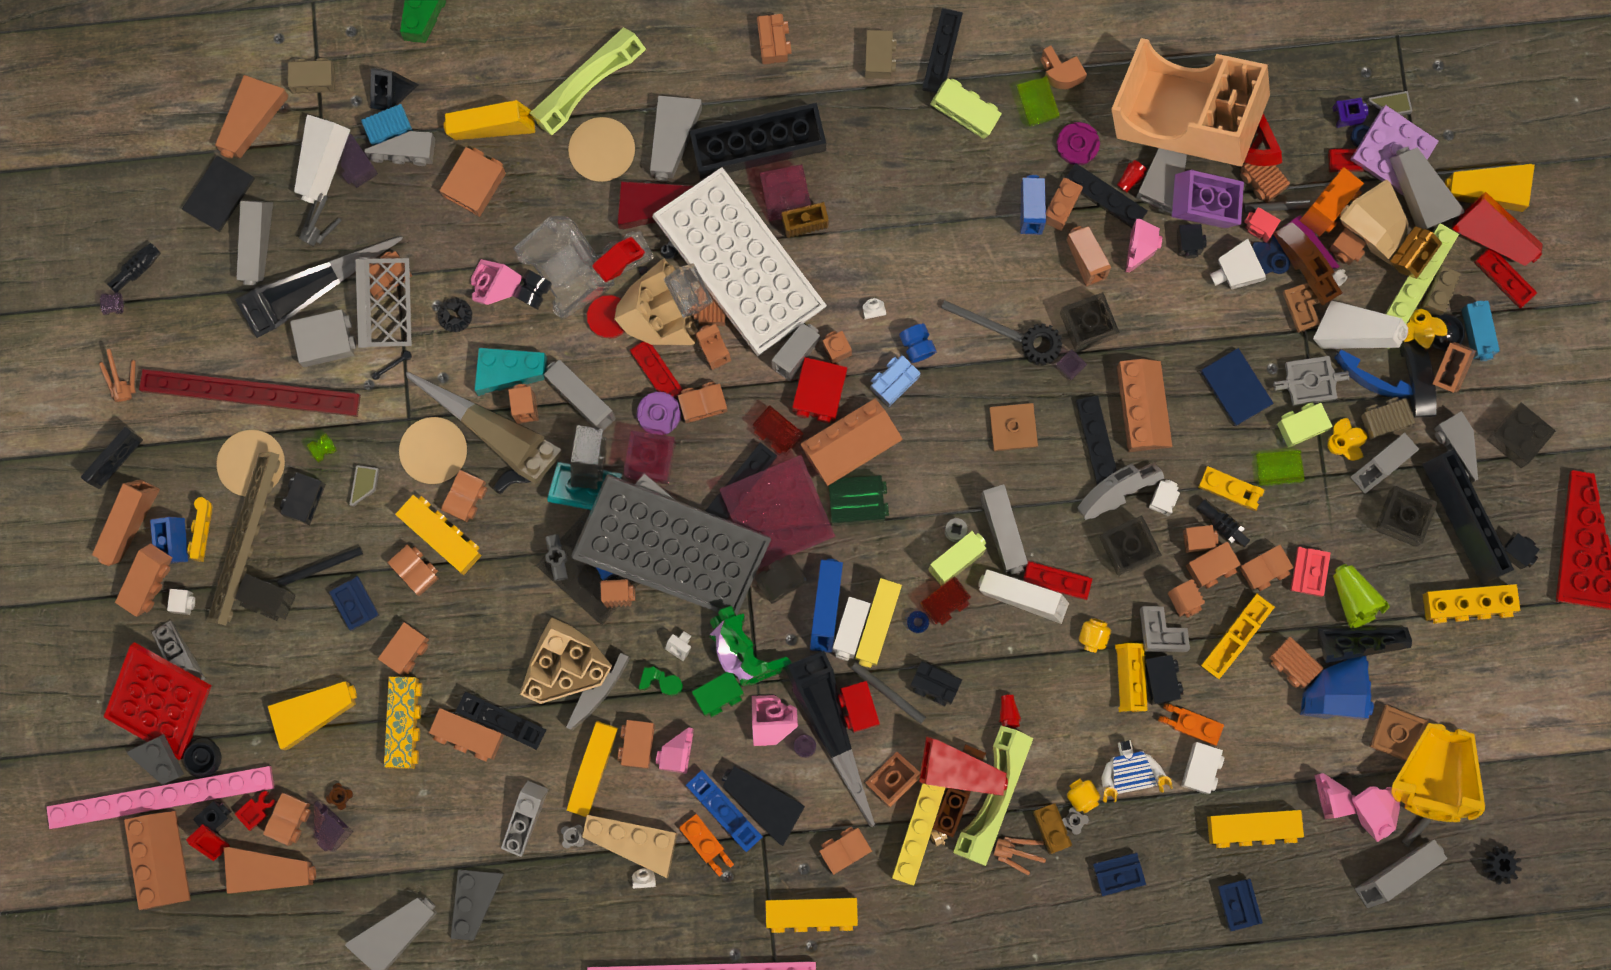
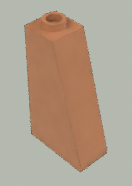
(248, 116)
(124, 520)
(260, 871)

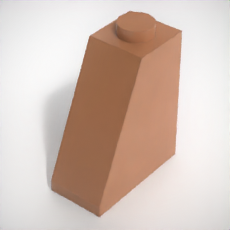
(1088, 255)

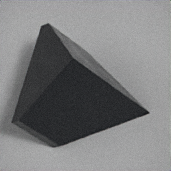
(388, 88)

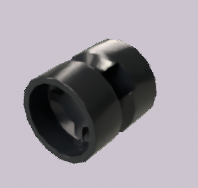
(533, 289)

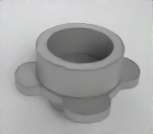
(1081, 820)
(567, 832)

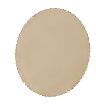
(601, 149)
(433, 450)
(239, 456)

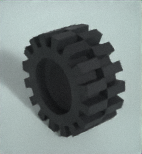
(1041, 357)

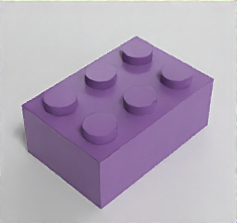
(1207, 199)

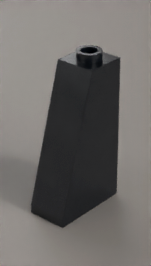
(765, 804)

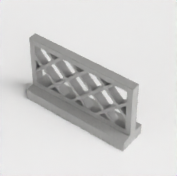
(363, 302)

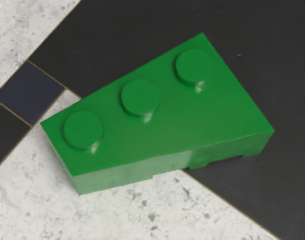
(419, 19)

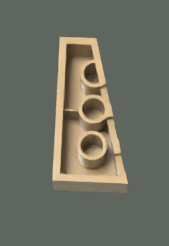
(637, 843)

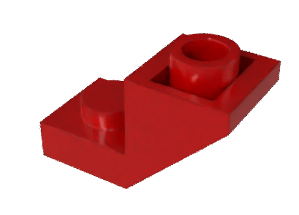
(617, 258)

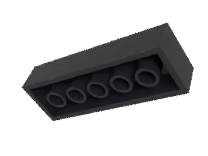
(758, 140)

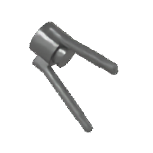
(310, 233)

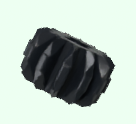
(1509, 864)

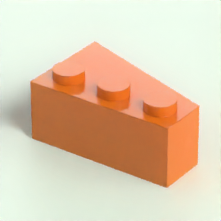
(1331, 202)

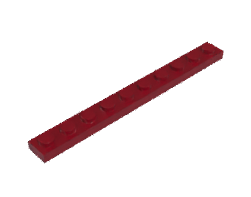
(250, 393)

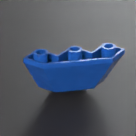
(1340, 691)

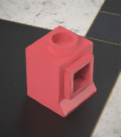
(1261, 224)

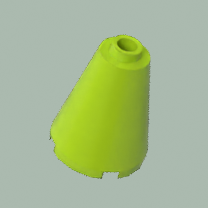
(1358, 596)

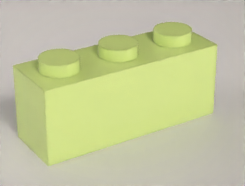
(966, 108)

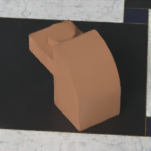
(1062, 75)
(713, 346)

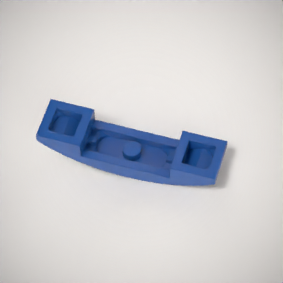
(1349, 363)
(724, 811)

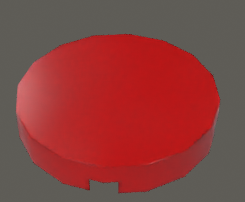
(601, 317)

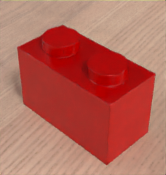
(859, 707)

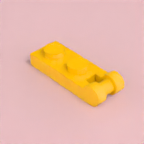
(1230, 488)
(200, 529)

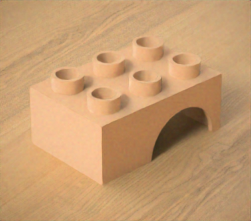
(1192, 110)

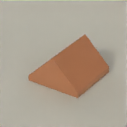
(893, 779)

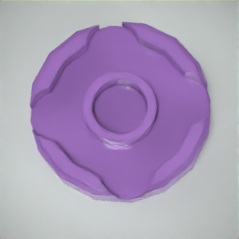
(659, 413)

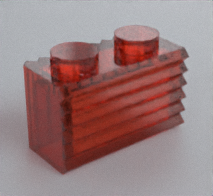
(777, 431)
(945, 601)

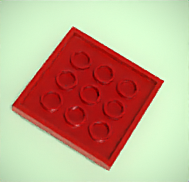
(157, 699)

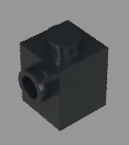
(1190, 240)
(1521, 551)
(214, 816)

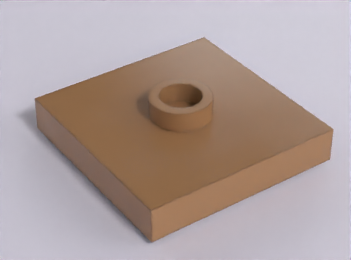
(1013, 427)
(1397, 732)

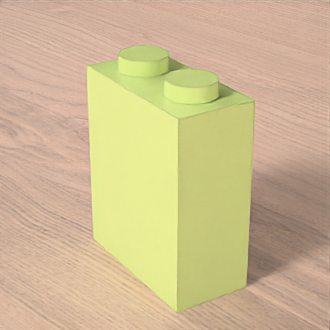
(958, 558)

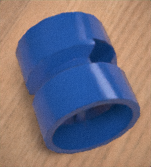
(917, 342)

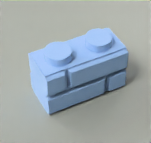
(894, 380)

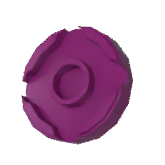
(1078, 143)

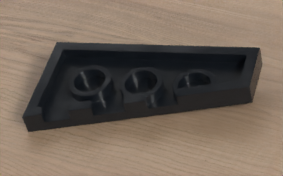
(1357, 642)

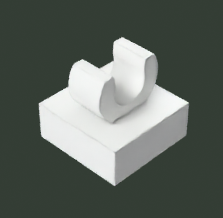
(679, 646)

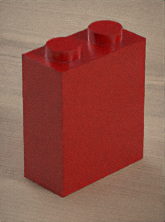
(819, 390)

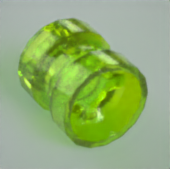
(322, 447)

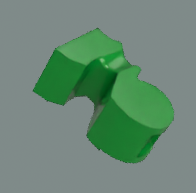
(669, 685)

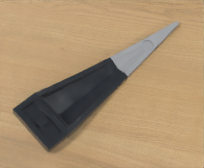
(279, 300)
(818, 695)

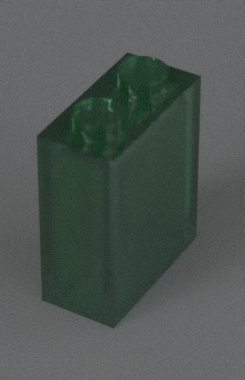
(858, 500)

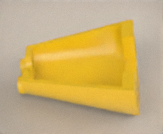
(1442, 776)

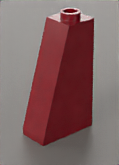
(642, 200)

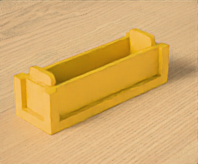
(1131, 677)

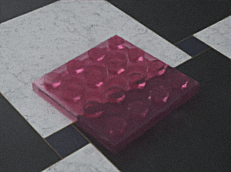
(782, 506)

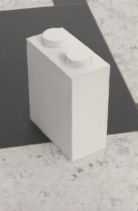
(851, 628)

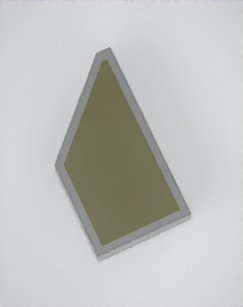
(1398, 102)
(364, 483)

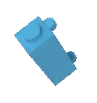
(1480, 330)

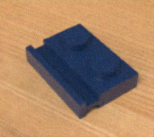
(354, 603)
(1119, 874)
(1240, 904)

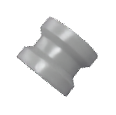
(952, 532)

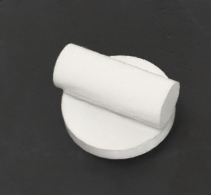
(873, 308)
(643, 878)

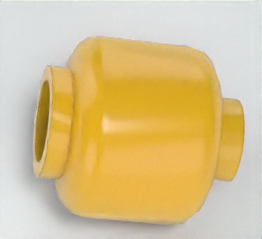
(1094, 635)
(1083, 795)

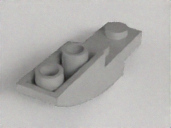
(1111, 491)

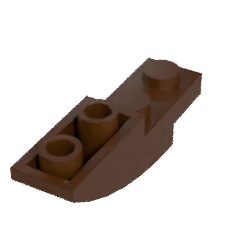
(1311, 262)
(954, 802)

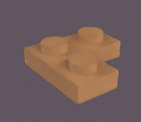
(1300, 304)

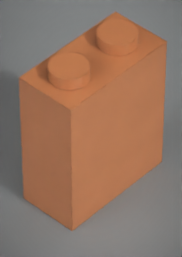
(473, 181)
(1454, 367)

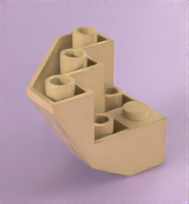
(1378, 220)
(651, 313)
(563, 664)

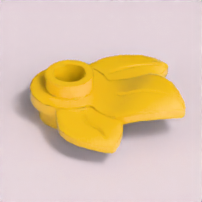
(1425, 330)
(1349, 438)

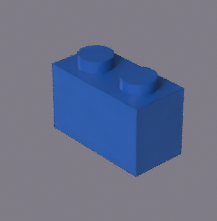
(170, 537)

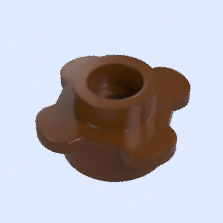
(333, 796)

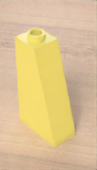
(878, 623)

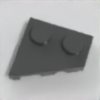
(157, 759)

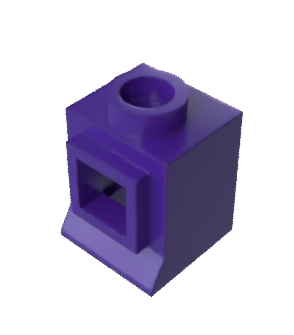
(1345, 117)

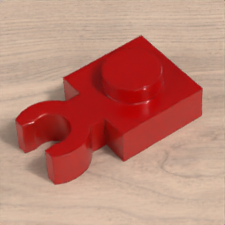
(253, 812)

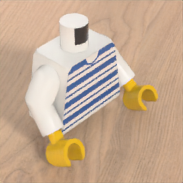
(1131, 772)

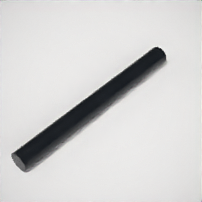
(319, 566)

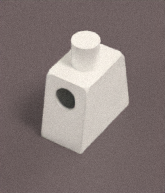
(1239, 267)

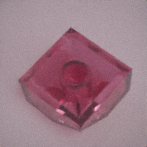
(784, 190)
(650, 456)

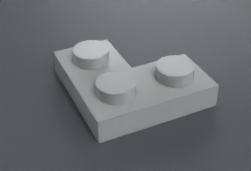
(1157, 636)

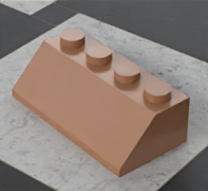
(1144, 405)
(851, 442)
(157, 860)

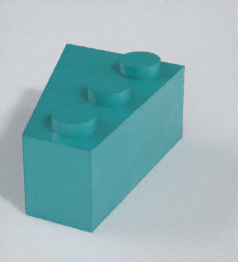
(507, 368)

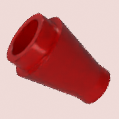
(1132, 175)
(1009, 712)

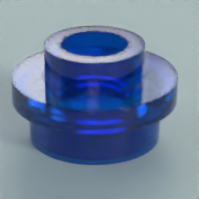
(921, 615)

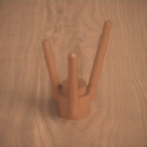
(120, 390)
(1006, 849)

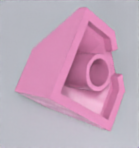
(1142, 244)
(493, 282)
(771, 720)
(676, 753)
(1334, 797)
(1377, 811)

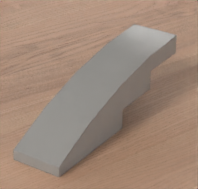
(591, 699)

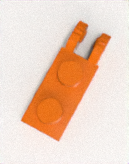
(1193, 725)
(704, 842)

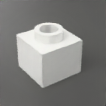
(180, 602)

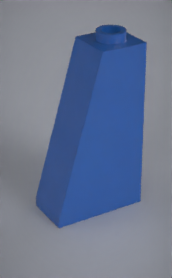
(826, 605)

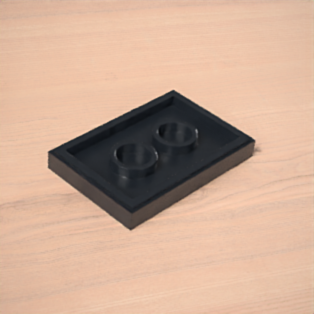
(218, 193)
(112, 458)

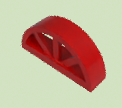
(1267, 157)

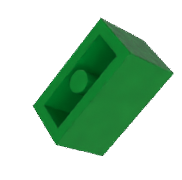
(718, 693)

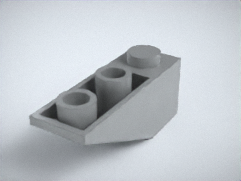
(408, 147)
(1459, 435)
(175, 649)
(524, 818)

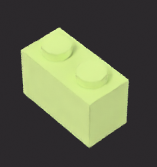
(1305, 424)

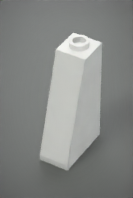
(319, 157)
(1356, 327)
(1024, 595)

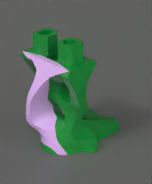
(733, 644)

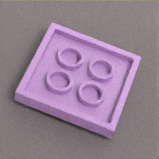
(1385, 137)

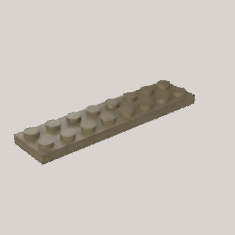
(245, 530)

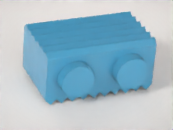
(386, 124)

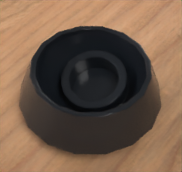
(1455, 332)
(202, 758)

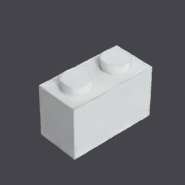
(1202, 768)

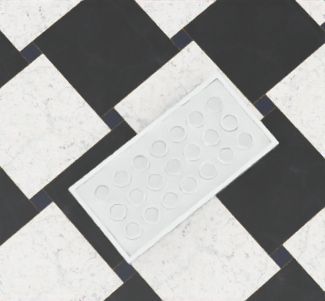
(739, 261)

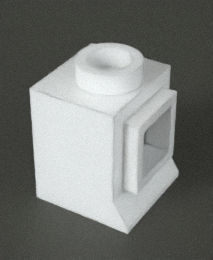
(1165, 497)

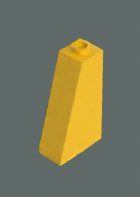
(490, 121)
(1506, 185)
(307, 713)

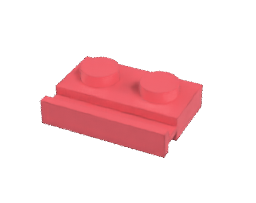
(1310, 571)

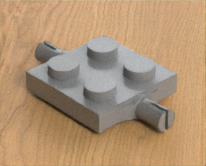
(1311, 380)

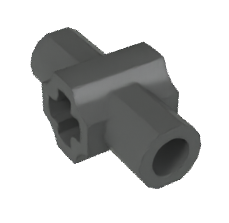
(554, 546)

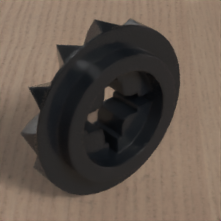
(455, 324)

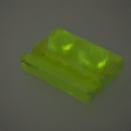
(1038, 101)
(1280, 468)

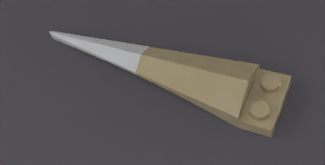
(518, 446)

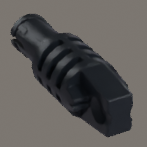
(135, 267)
(1223, 523)

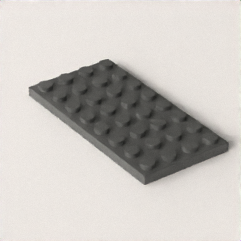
(670, 546)

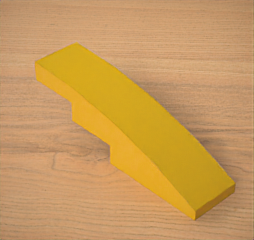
(1238, 636)
(592, 769)

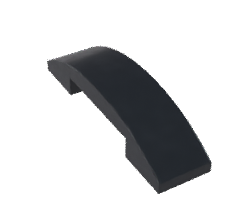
(1421, 379)
(501, 720)

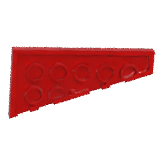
(1585, 548)

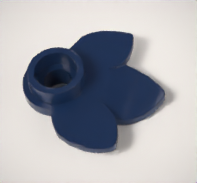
(1268, 254)

